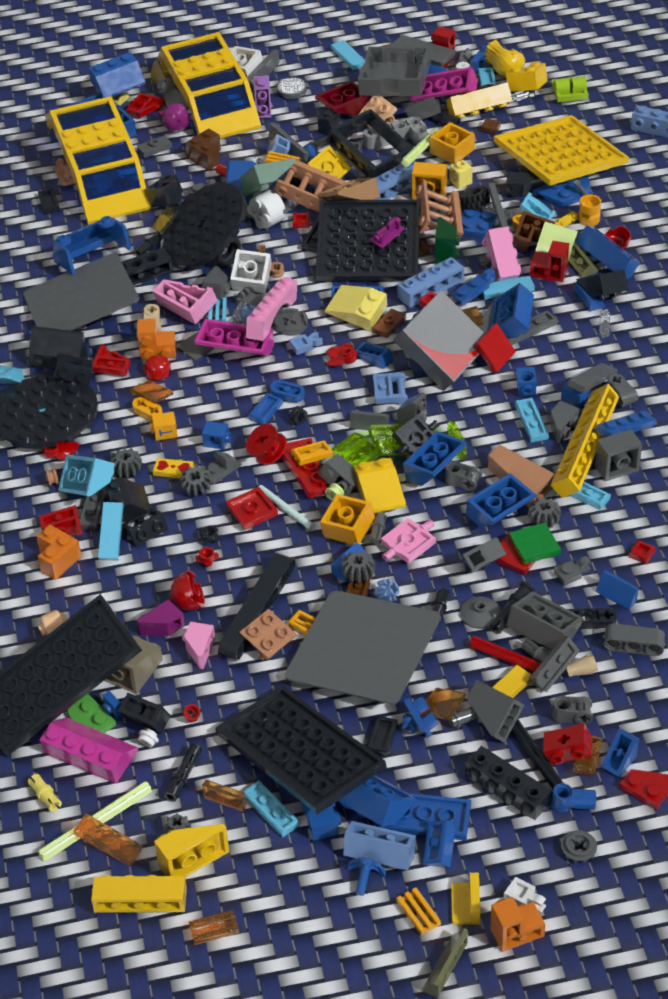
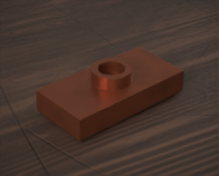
(389, 323)

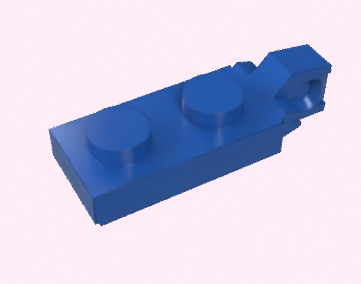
(474, 287)

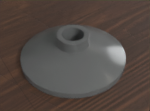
(479, 612)

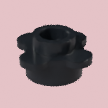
(209, 534)

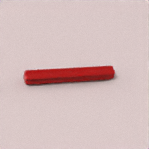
(504, 654)

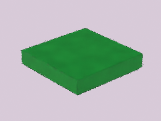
(534, 543)

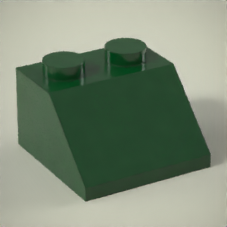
(446, 241)

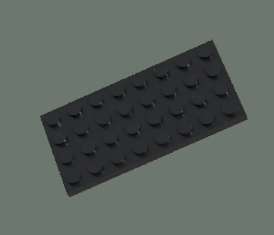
(61, 671)
(300, 749)

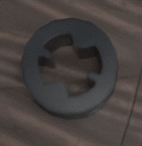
(298, 415)

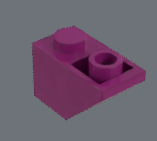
(161, 620)

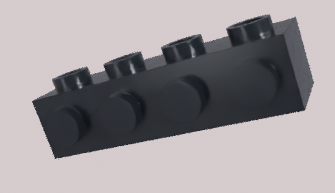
(508, 783)

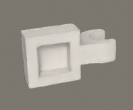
(524, 894)

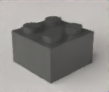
(618, 455)

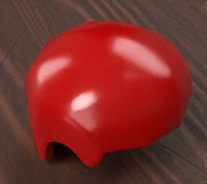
(620, 236)
(157, 367)

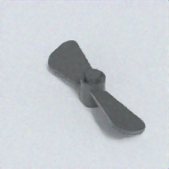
(165, 87)

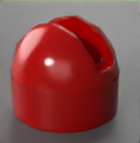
(195, 711)

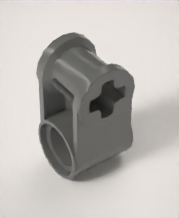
(626, 392)
(461, 475)
(570, 710)

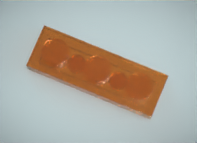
(108, 839)

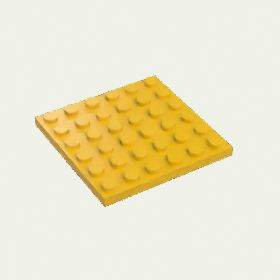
(561, 150)

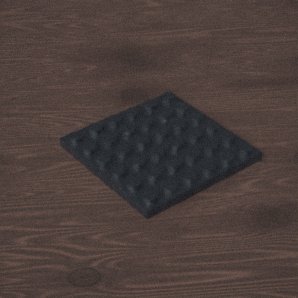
(345, 242)

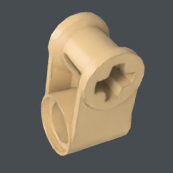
(152, 311)

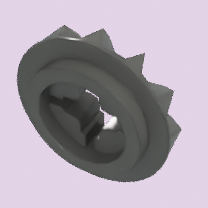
(579, 838)

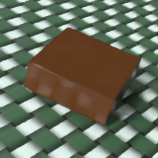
(490, 126)

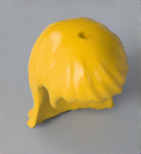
(503, 59)

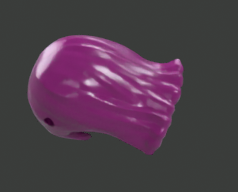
(175, 117)

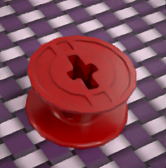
(263, 450)

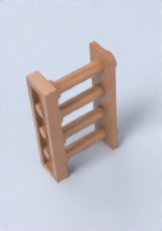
(309, 175)
(451, 209)

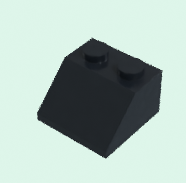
(604, 284)
(130, 494)

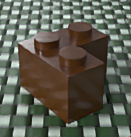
(204, 149)
(528, 230)

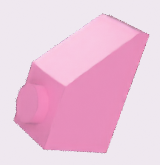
(199, 642)

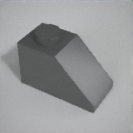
(218, 281)

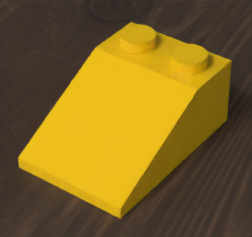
(379, 484)
(190, 849)

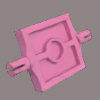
(408, 540)

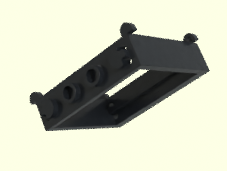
(355, 157)

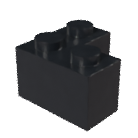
(164, 192)

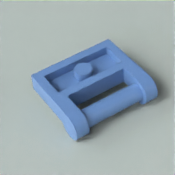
(384, 391)

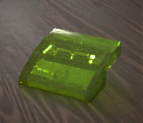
(382, 438)
(356, 449)

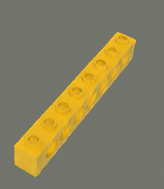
(583, 442)

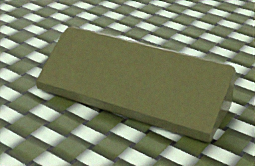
(581, 262)
(446, 963)

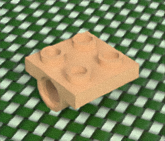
(382, 107)

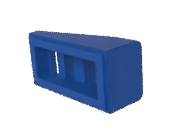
(375, 354)

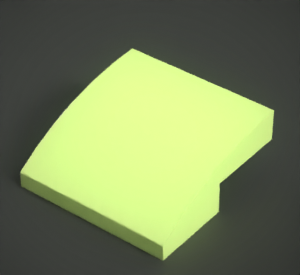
(556, 233)

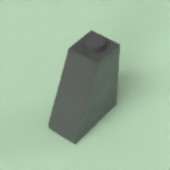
(494, 709)

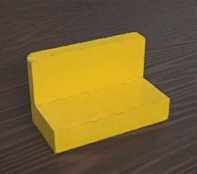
(466, 902)

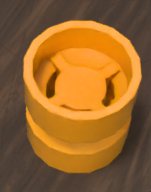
(589, 210)

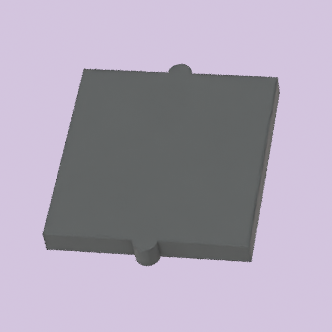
(192, 350)

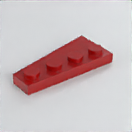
(305, 474)

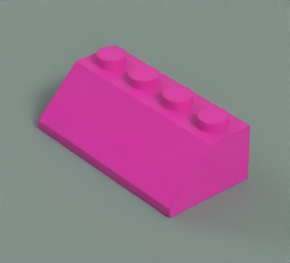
(448, 84)
(232, 337)
(88, 748)

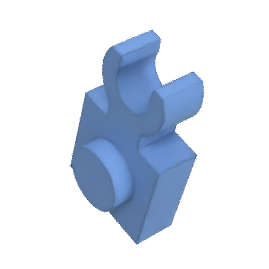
(303, 343)

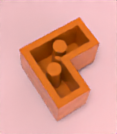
(155, 342)
(57, 551)
(515, 923)

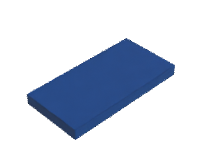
(435, 808)

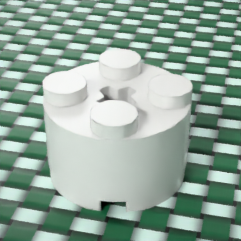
(266, 209)

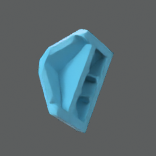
(534, 206)
(10, 375)

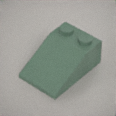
(263, 175)

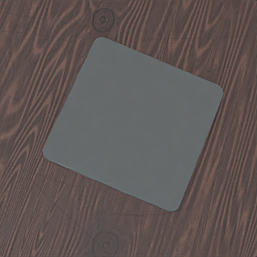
(82, 297)
(363, 647)

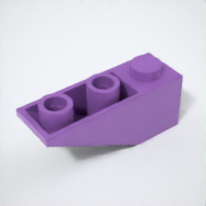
(262, 96)

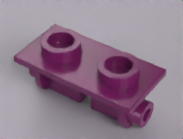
(387, 233)

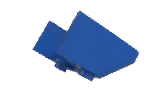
(87, 239)

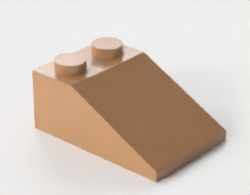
(353, 190)

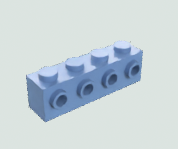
(650, 121)
(394, 181)
(433, 279)

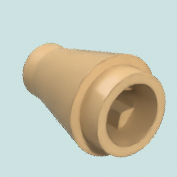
(584, 666)

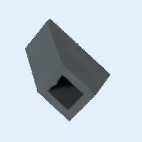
(411, 407)
(563, 420)
(339, 471)
(483, 555)

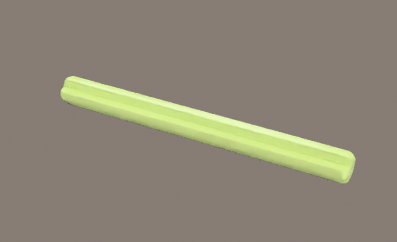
(418, 149)
(103, 815)

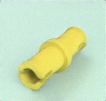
(44, 792)

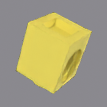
(461, 174)

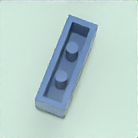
(379, 844)

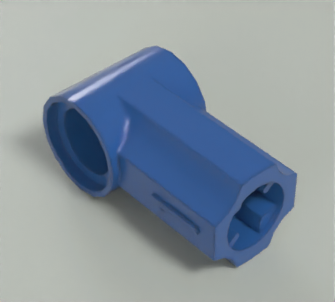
(565, 798)

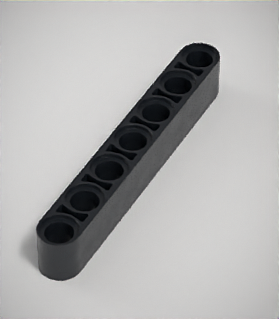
(258, 601)

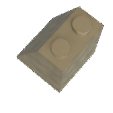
(138, 670)

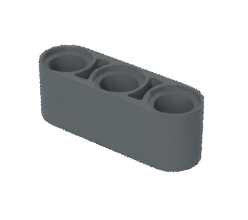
(634, 639)

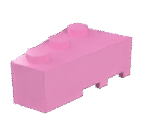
(502, 253)
(185, 300)

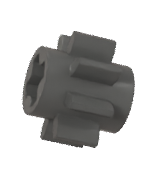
(176, 822)

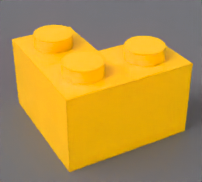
(527, 78)

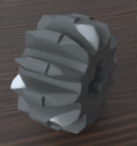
(126, 462)
(190, 480)
(544, 512)
(358, 566)

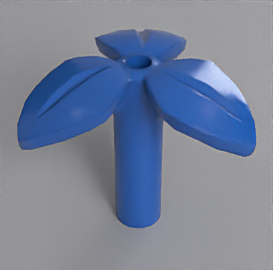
(366, 865)

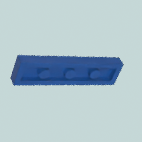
(635, 421)

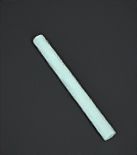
(288, 509)

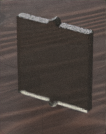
(164, 219)

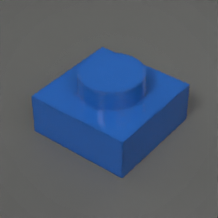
(111, 705)

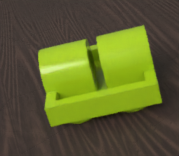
(570, 89)

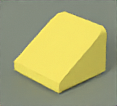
(121, 98)

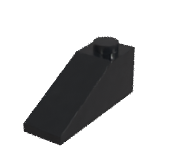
(521, 183)

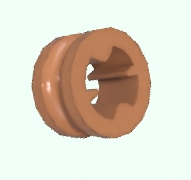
(277, 270)
(52, 477)

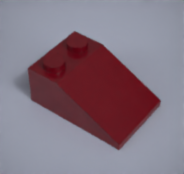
(344, 99)

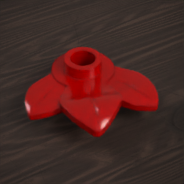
(341, 355)
(61, 450)

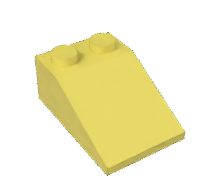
(358, 305)

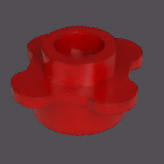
(207, 556)

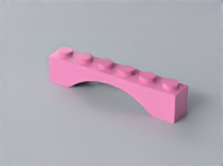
(262, 317)

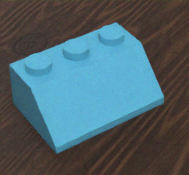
(85, 475)

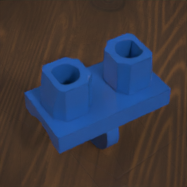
(424, 723)

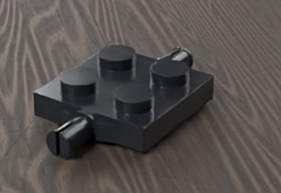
(413, 435)

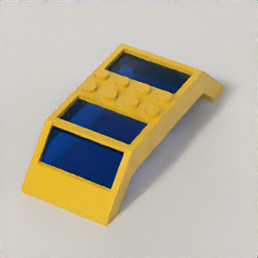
(211, 85)
(100, 159)

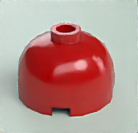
(186, 592)

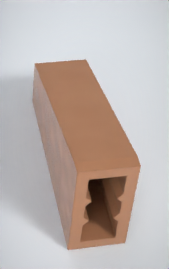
(504, 461)

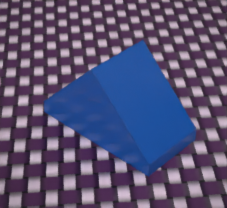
(621, 753)

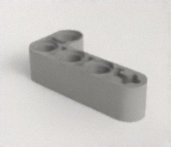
(407, 128)

